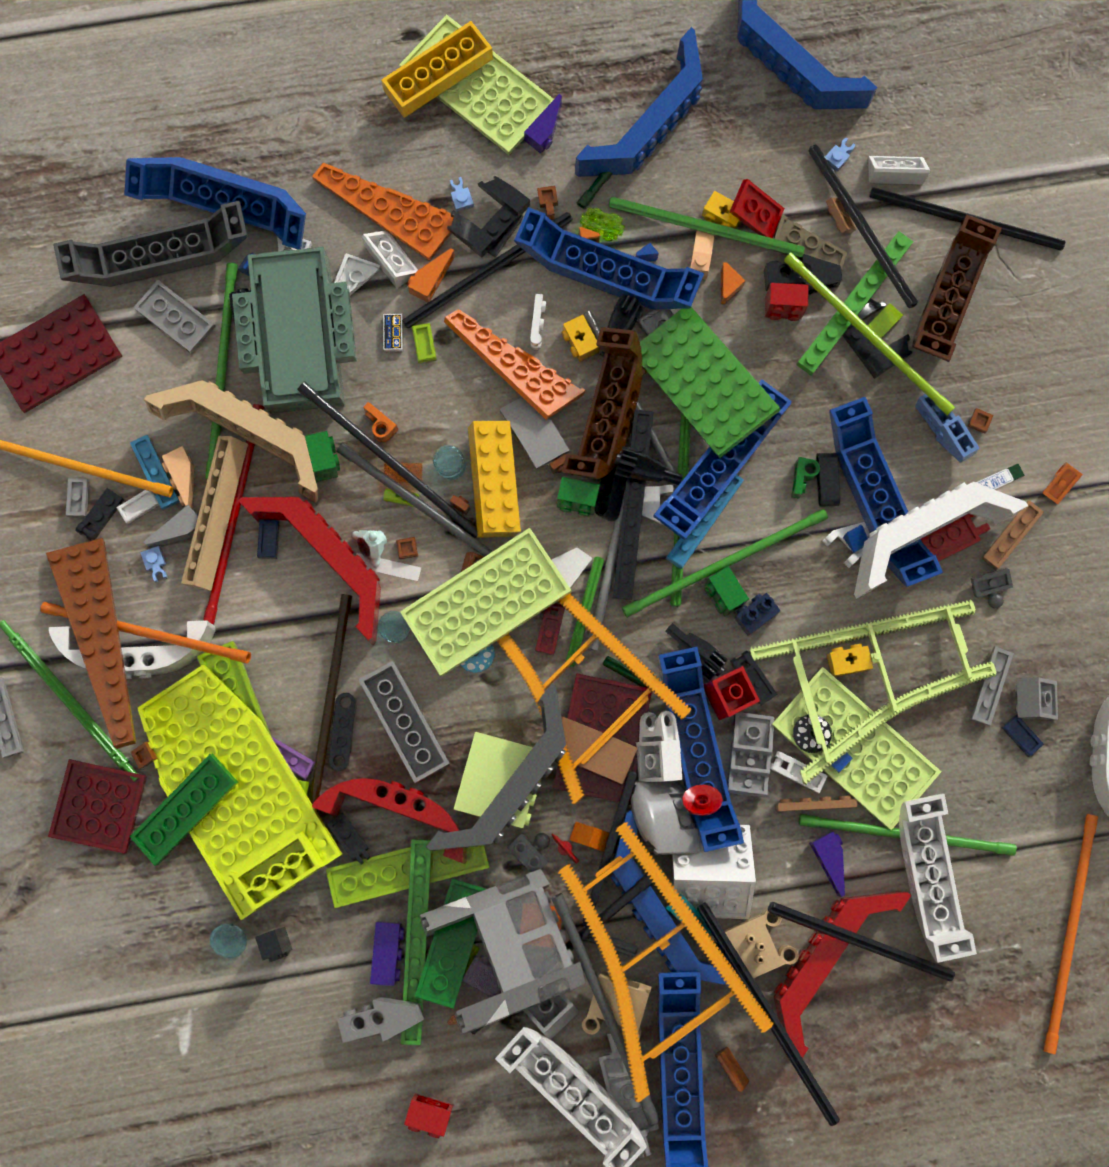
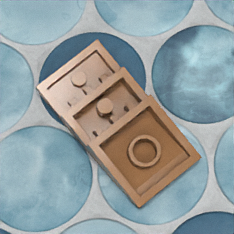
(610, 761)

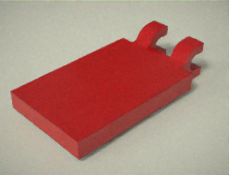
(954, 537)

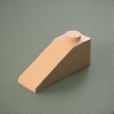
(702, 252)

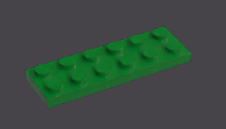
(183, 809)
(449, 953)

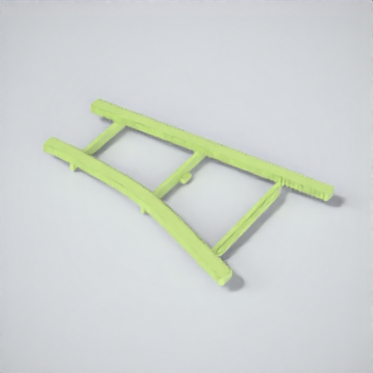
(894, 706)

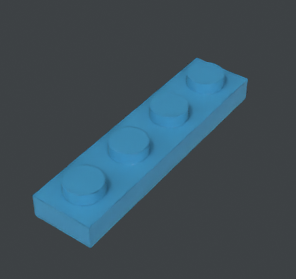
(153, 468)

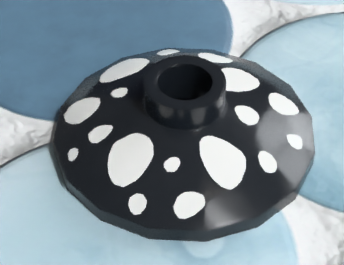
(803, 738)

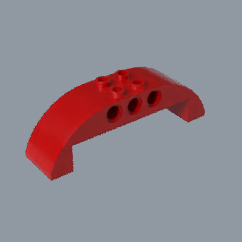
(370, 791)

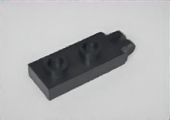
(348, 838)

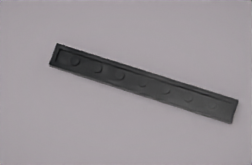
(612, 838)

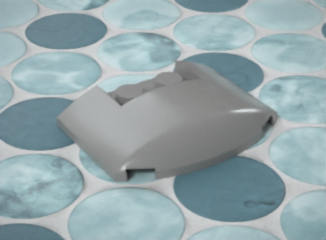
(663, 818)

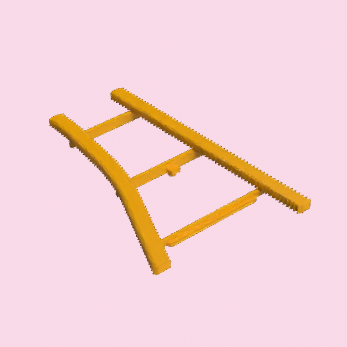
(623, 654)
(616, 970)

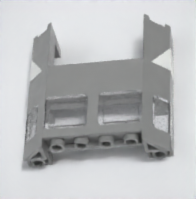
(520, 944)

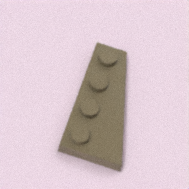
(814, 246)

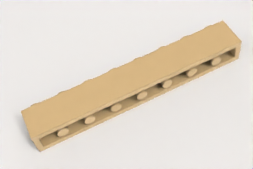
(214, 513)

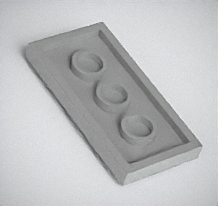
(174, 316)

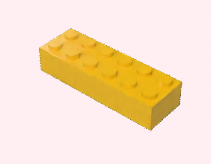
(437, 69)
(494, 479)

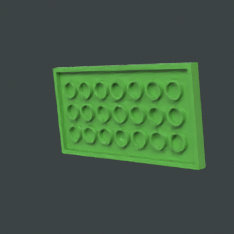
(705, 381)

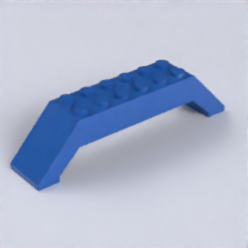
(796, 65)
(653, 124)
(211, 187)
(604, 266)
(713, 475)
(876, 488)
(699, 747)
(656, 918)
(681, 1071)

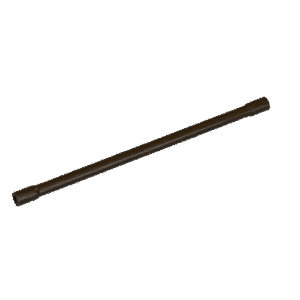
(344, 610)

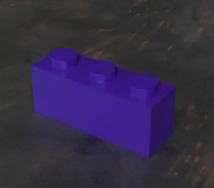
(386, 953)

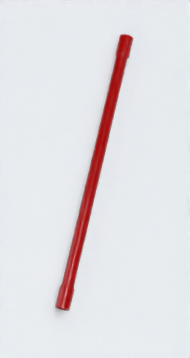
(211, 608)

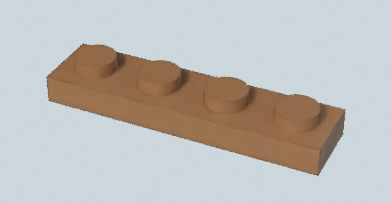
(1012, 535)
(808, 804)

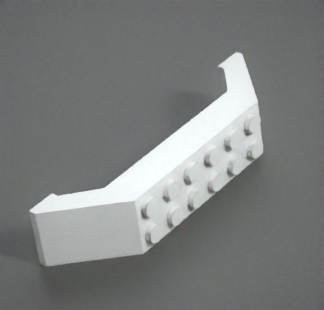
(922, 521)

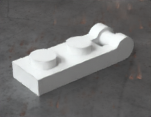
(537, 322)
(793, 772)

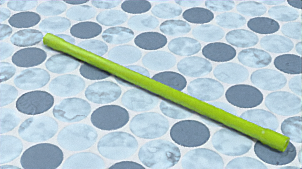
(939, 400)

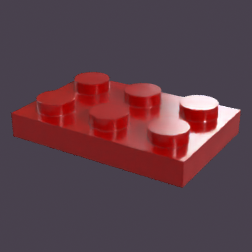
(756, 209)

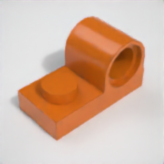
(382, 421)
(1062, 482)

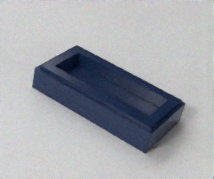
(268, 539)
(1022, 735)

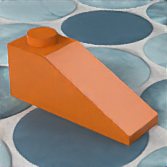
(429, 277)

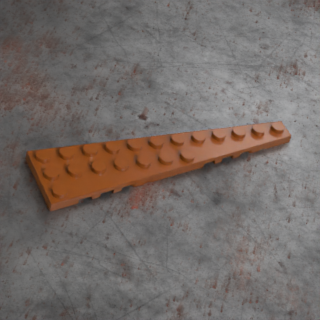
(89, 602)

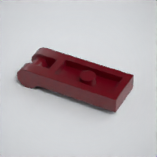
(550, 630)

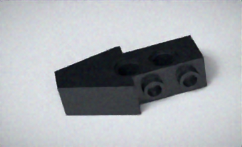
(825, 271)

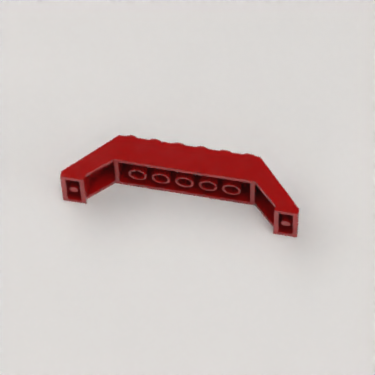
(330, 548)
(821, 956)

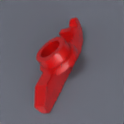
(565, 848)

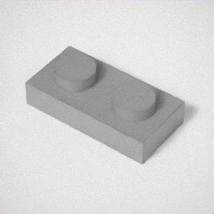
(77, 497)

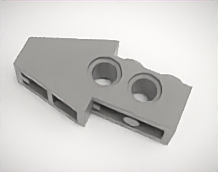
(396, 1014)

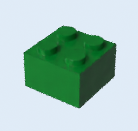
(321, 455)
(577, 496)
(725, 591)

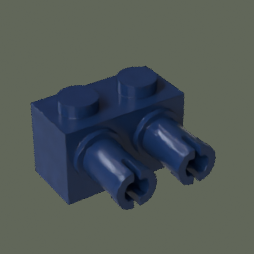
(757, 613)

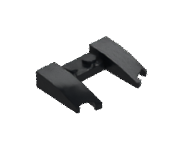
(482, 240)
(869, 355)

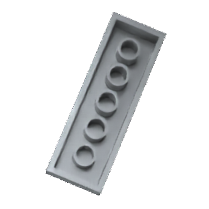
(404, 722)

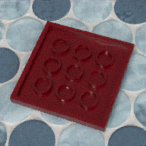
(97, 806)

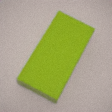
(885, 320)
(424, 343)

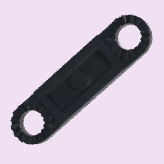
(342, 731)

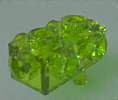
(607, 224)

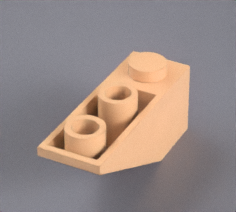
(182, 473)

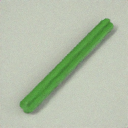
(587, 603)

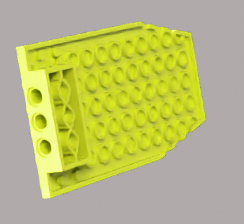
(265, 828)

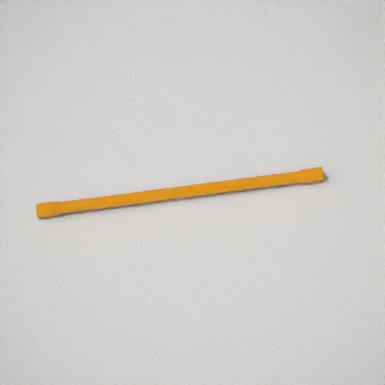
(157, 488)

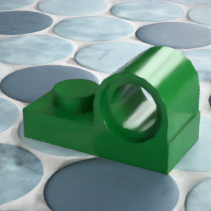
(801, 475)

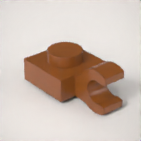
(548, 198)

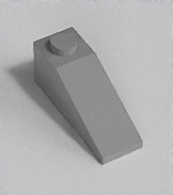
(176, 529)

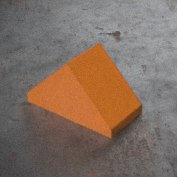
(730, 283)
(589, 836)

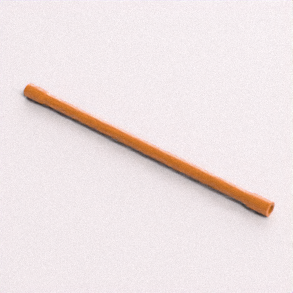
(232, 653)
(1052, 1035)

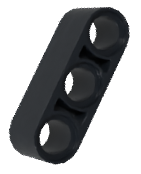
(828, 479)
(610, 496)

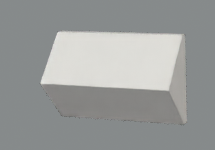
(897, 170)
(390, 257)

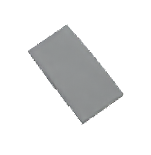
(535, 434)
(750, 754)

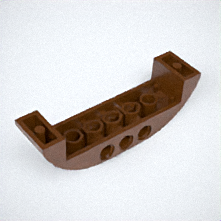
(954, 287)
(611, 405)

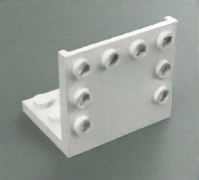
(718, 877)

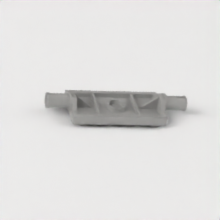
(621, 1089)

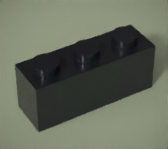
(274, 944)

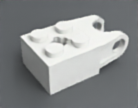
(658, 749)

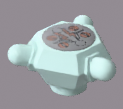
(370, 544)

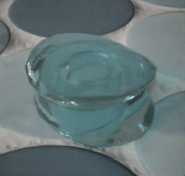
(449, 462)
(393, 627)
(228, 940)

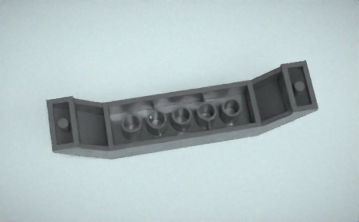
(154, 251)
(521, 783)

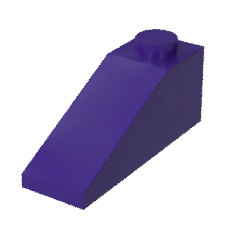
(541, 131)
(830, 856)

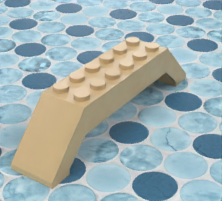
(243, 421)

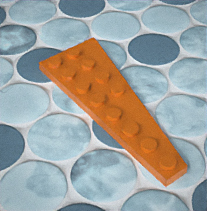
(405, 218)
(523, 372)

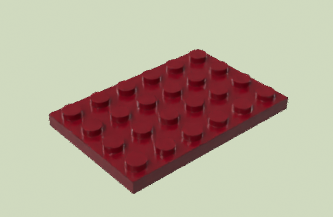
(55, 353)
(598, 705)

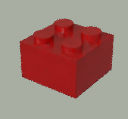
(786, 301)
(731, 693)
(428, 1115)

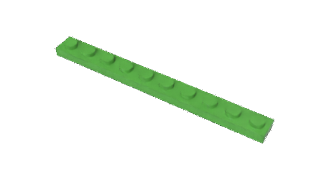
(855, 302)
(415, 937)

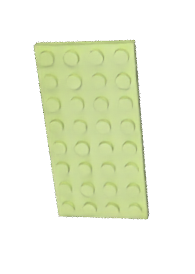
(491, 99)
(485, 602)
(883, 765)

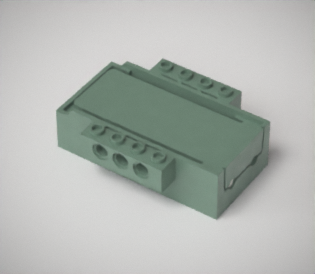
(294, 328)

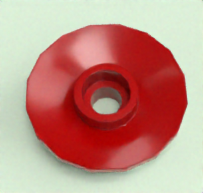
(702, 800)

